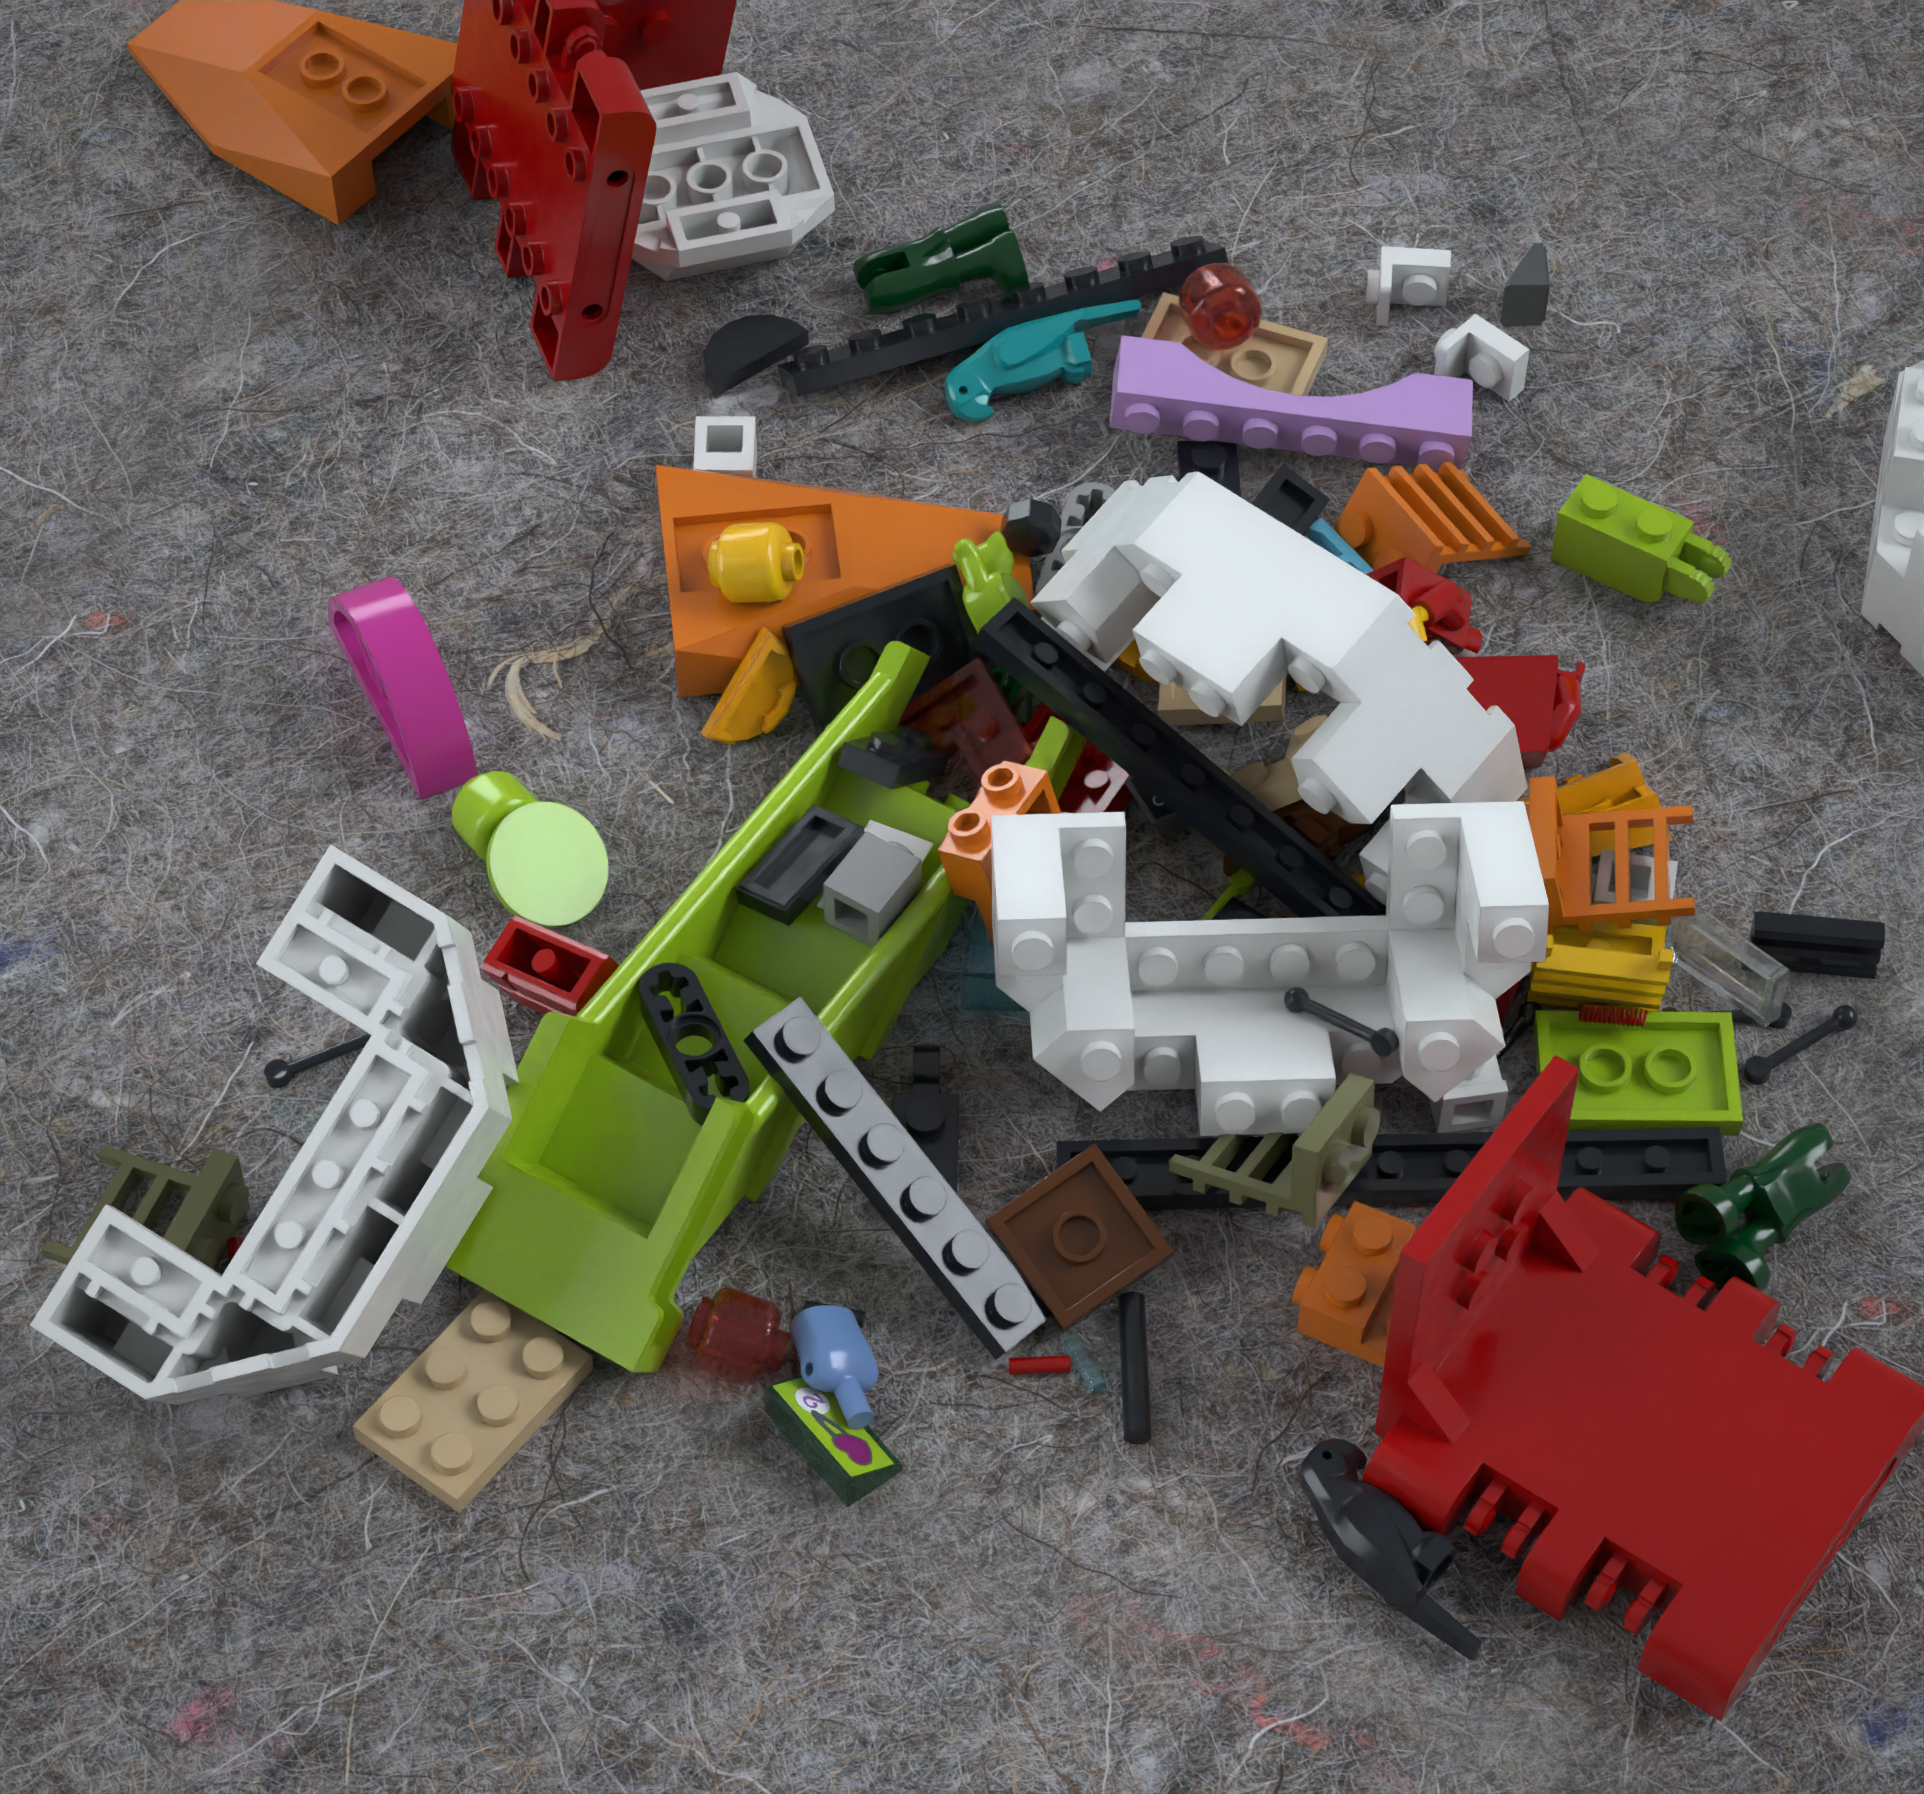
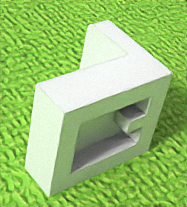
(1408, 277)
(1485, 355)

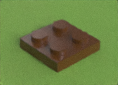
(1079, 1237)

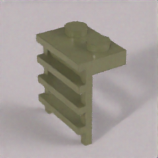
(1321, 1164)
(205, 1219)

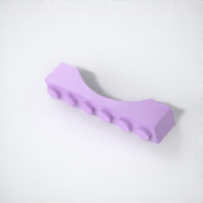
(1175, 393)

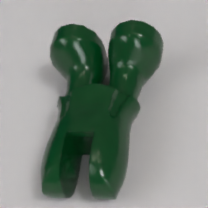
(929, 266)
(1775, 1198)

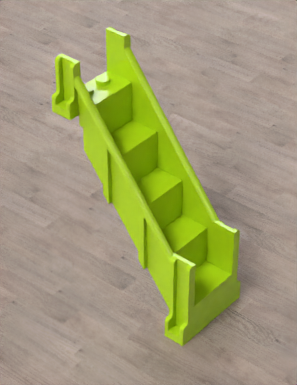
(603, 1167)

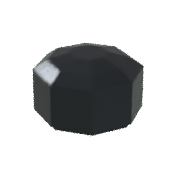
(1031, 528)

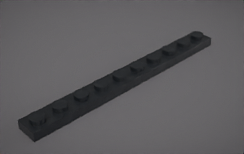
(1425, 1166)

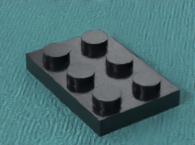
(842, 644)

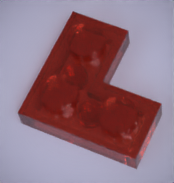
(973, 717)

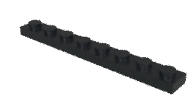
(981, 320)
(1170, 767)

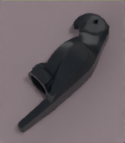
(1381, 1540)

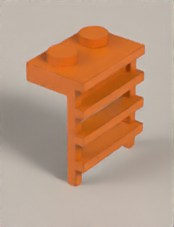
(1424, 518)
(1566, 860)

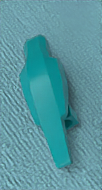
(1029, 358)

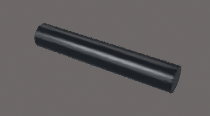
(1134, 1368)

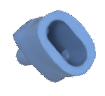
(836, 1359)

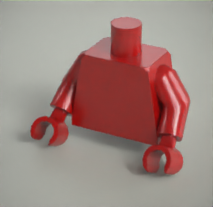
(1532, 695)

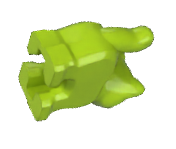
(987, 577)

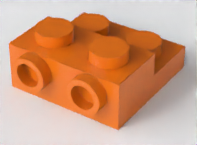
(967, 846)
(1353, 1289)

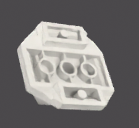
(727, 178)

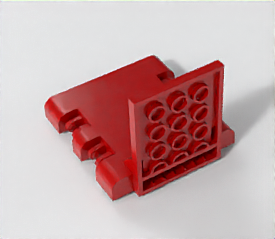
(567, 144)
(1621, 1415)

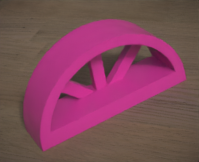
(404, 683)

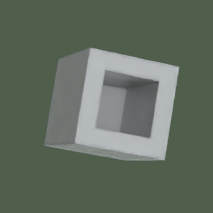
(871, 888)

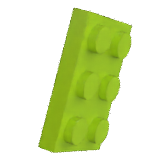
(1650, 1077)

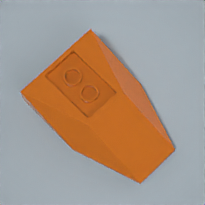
(297, 91)
(849, 549)

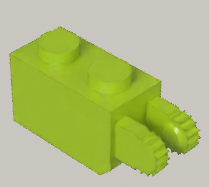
(1634, 545)

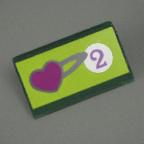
(845, 1458)

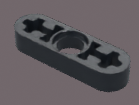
(696, 1019)

